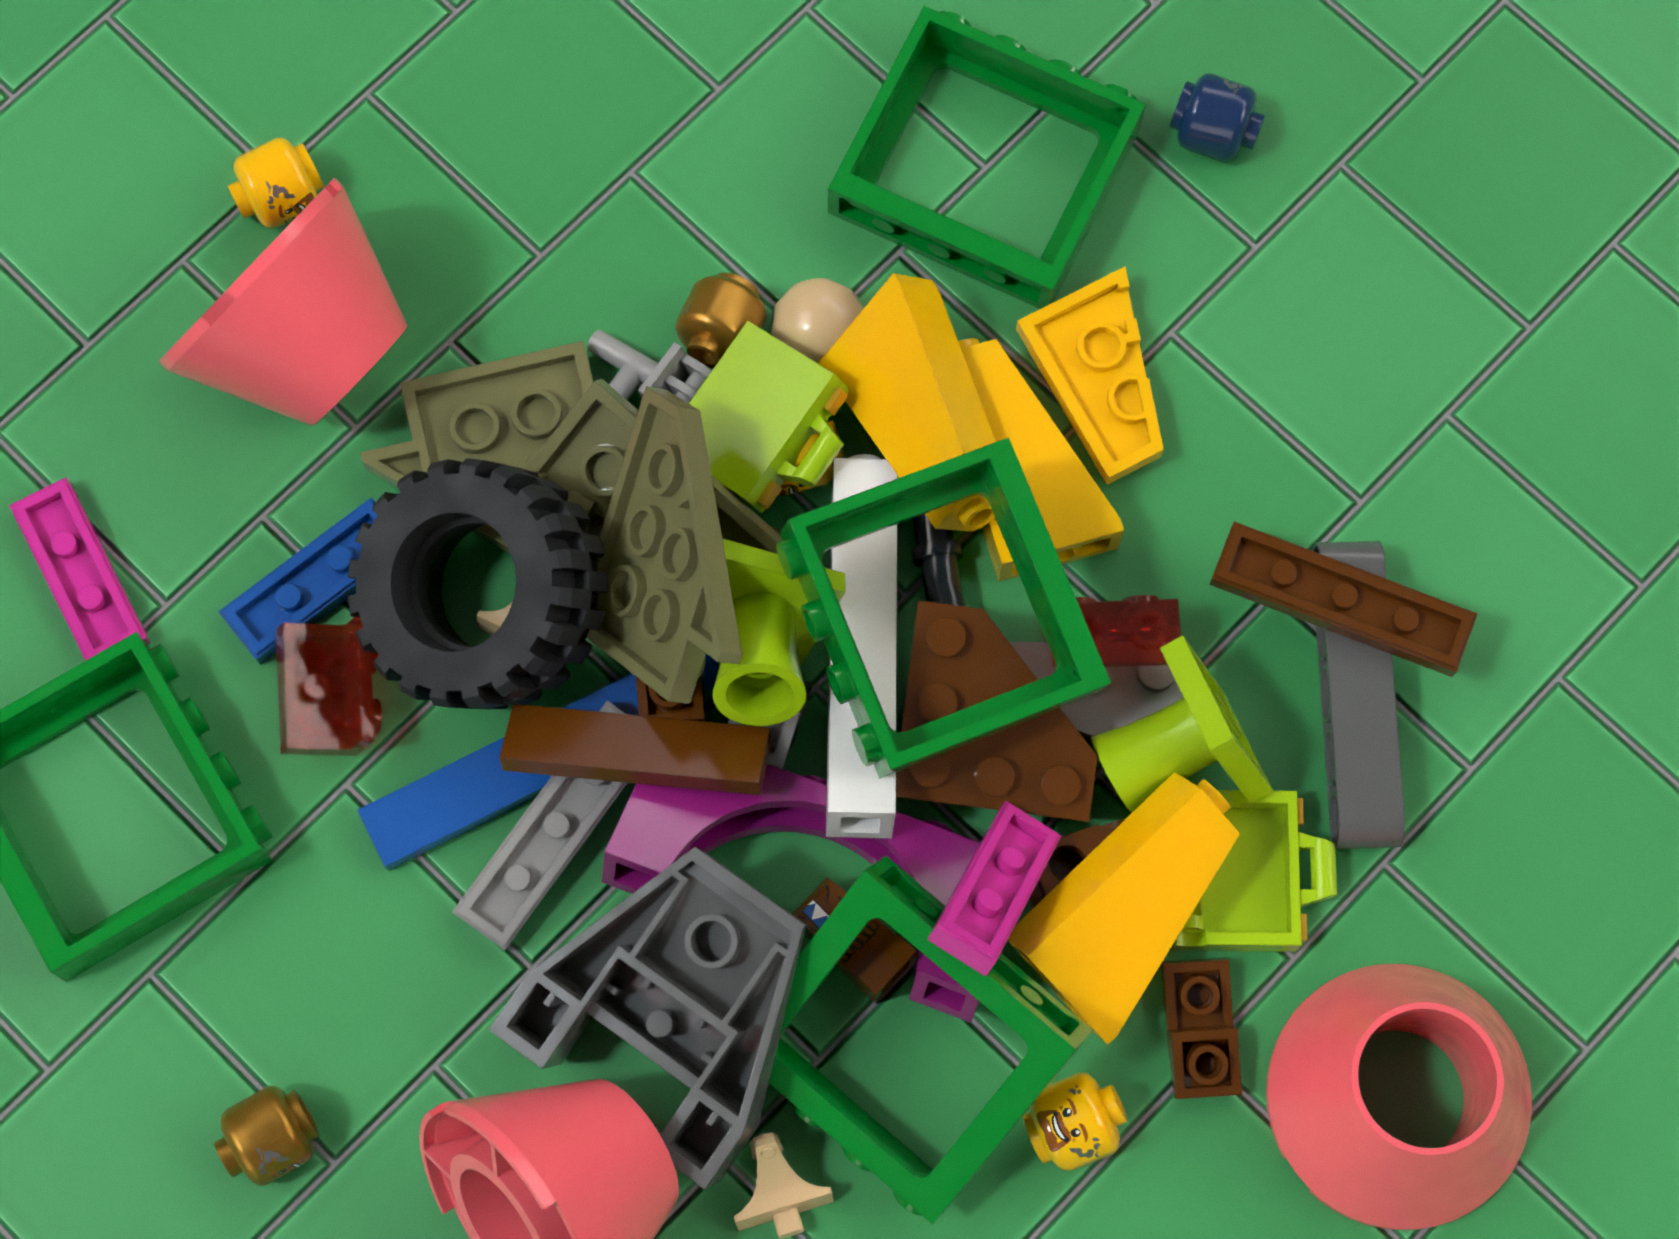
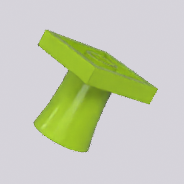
(772, 638)
(1181, 737)

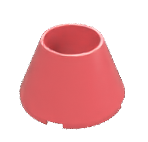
(298, 318)
(1338, 1144)
(550, 1164)

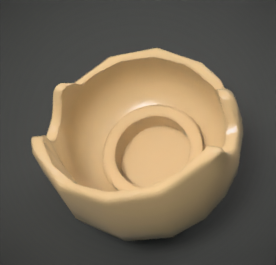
(814, 316)

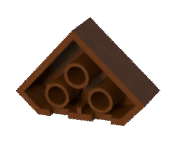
(1033, 765)

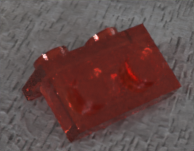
(1131, 629)
(325, 690)

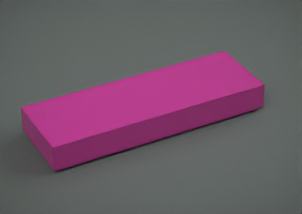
(77, 568)
(994, 888)

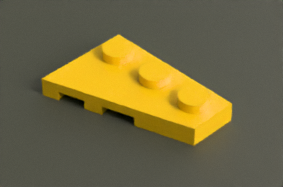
(1097, 373)

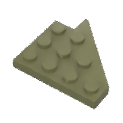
(488, 413)
(666, 555)

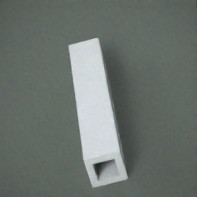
(856, 797)

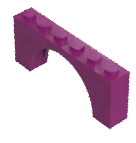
(670, 821)

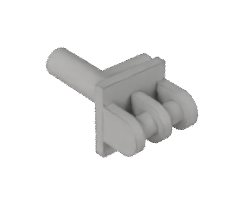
(674, 372)

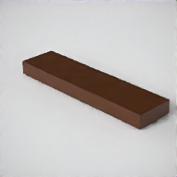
(1343, 599)
(636, 749)

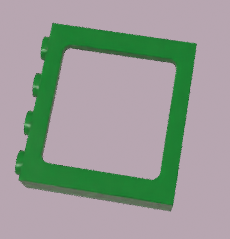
(1002, 64)
(998, 477)
(68, 701)
(1007, 991)

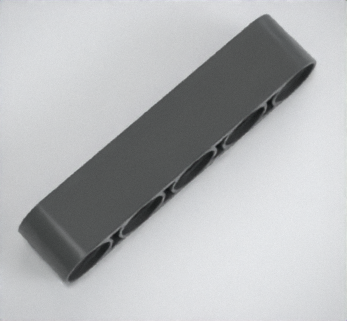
(1360, 725)

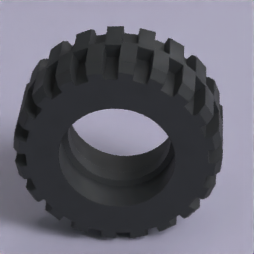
(404, 571)

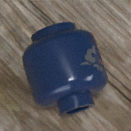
(1217, 117)

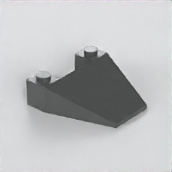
(690, 978)

